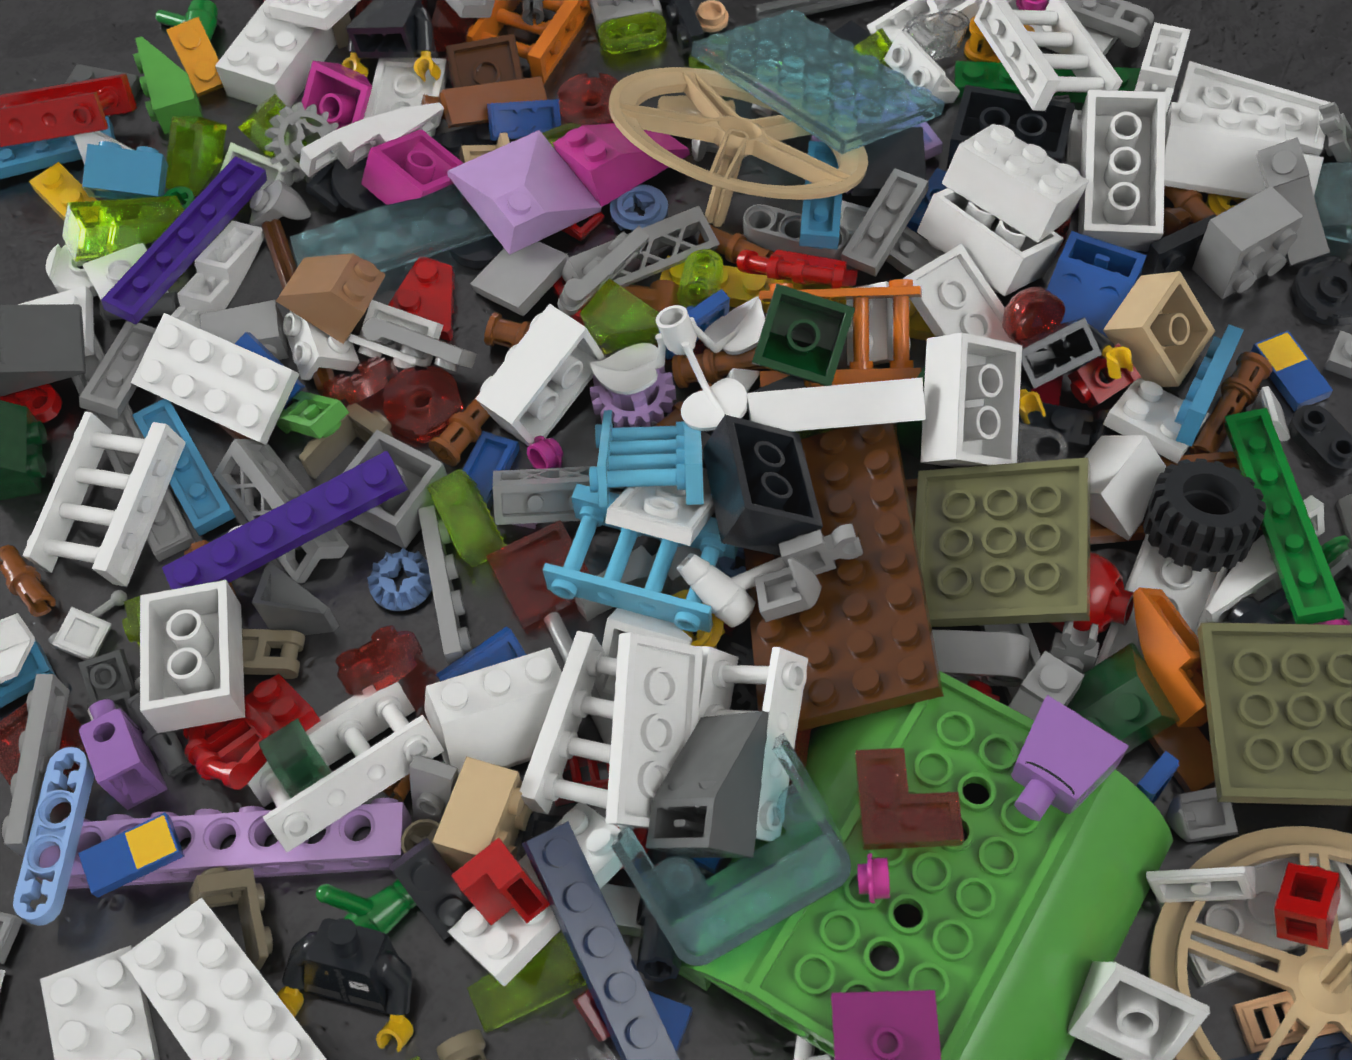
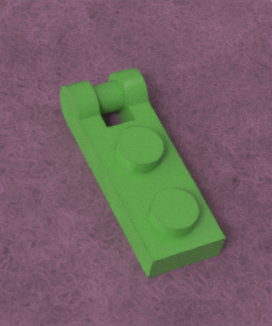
(312, 415)

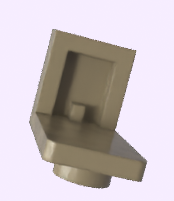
(357, 423)
(226, 887)

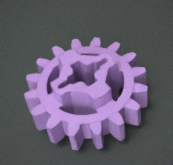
(636, 408)

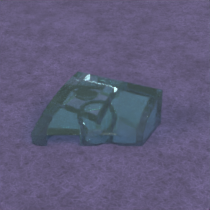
(1334, 200)

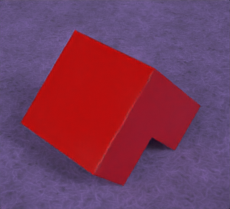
(498, 883)

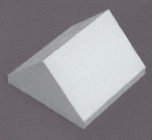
(1122, 481)
(1134, 1014)

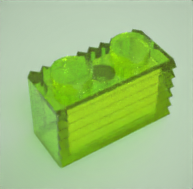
(466, 517)

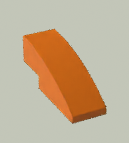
(1171, 654)

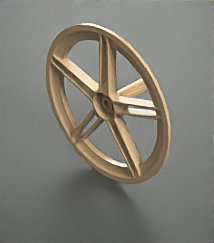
(731, 133)
(1316, 980)

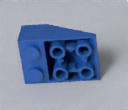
(1094, 278)

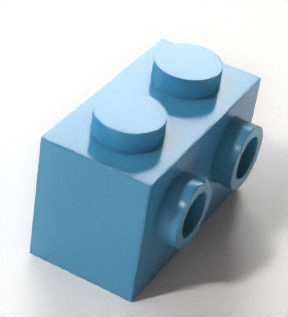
(123, 173)

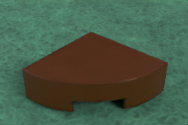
(1175, 220)

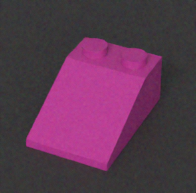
(609, 161)

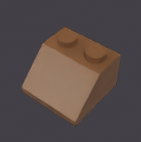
(332, 292)

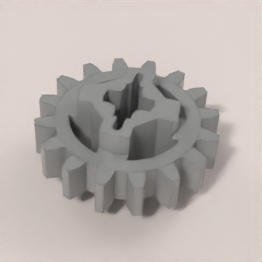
(295, 127)

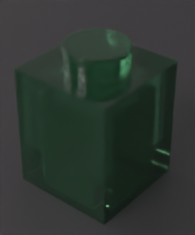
(294, 758)

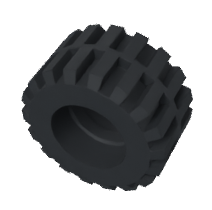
(1203, 515)

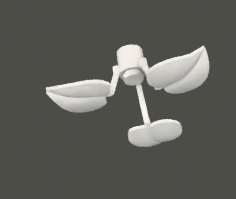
(635, 366)

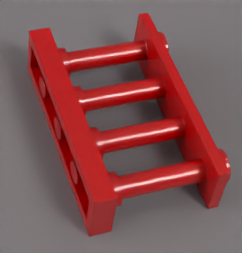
(63, 109)

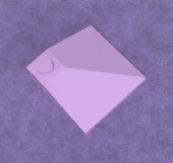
(524, 191)

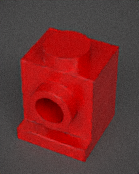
(1090, 389)
(1307, 905)

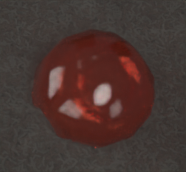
(1032, 313)

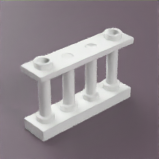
(1031, 68)
(135, 512)
(782, 699)
(558, 736)
(360, 779)

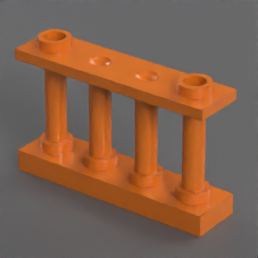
(555, 33)
(861, 368)

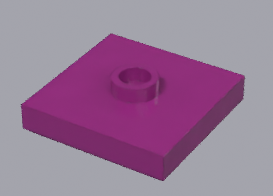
(885, 1025)

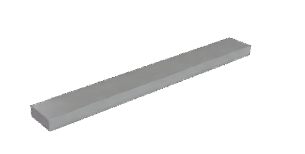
(169, 530)

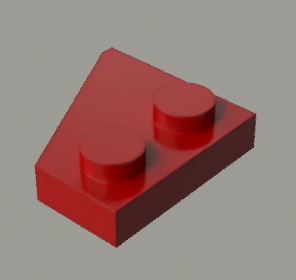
(428, 293)

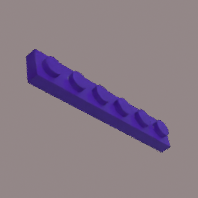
(184, 241)
(289, 525)

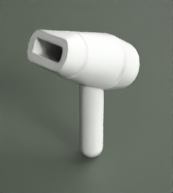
(725, 593)

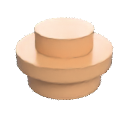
(712, 16)

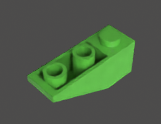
(166, 85)

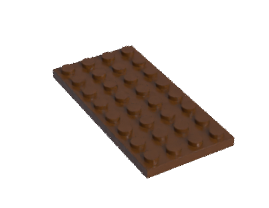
(871, 623)

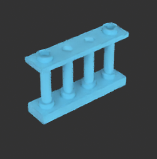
(647, 459)
(569, 582)

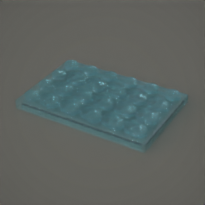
(818, 80)

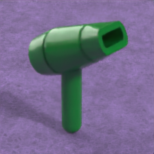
(204, 9)
(377, 912)

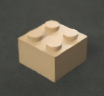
(1161, 328)
(480, 810)

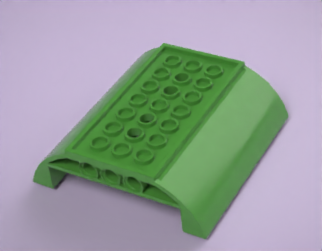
(1002, 915)

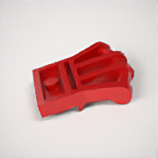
(798, 267)
(231, 747)

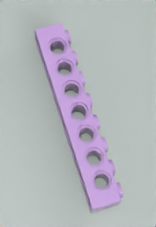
(210, 827)

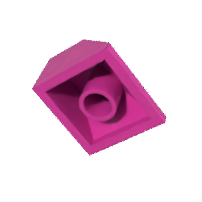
(337, 91)
(408, 168)

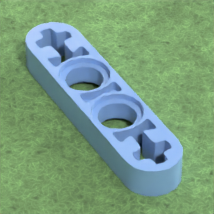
(47, 834)

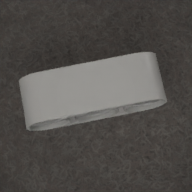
(780, 230)
(983, 656)

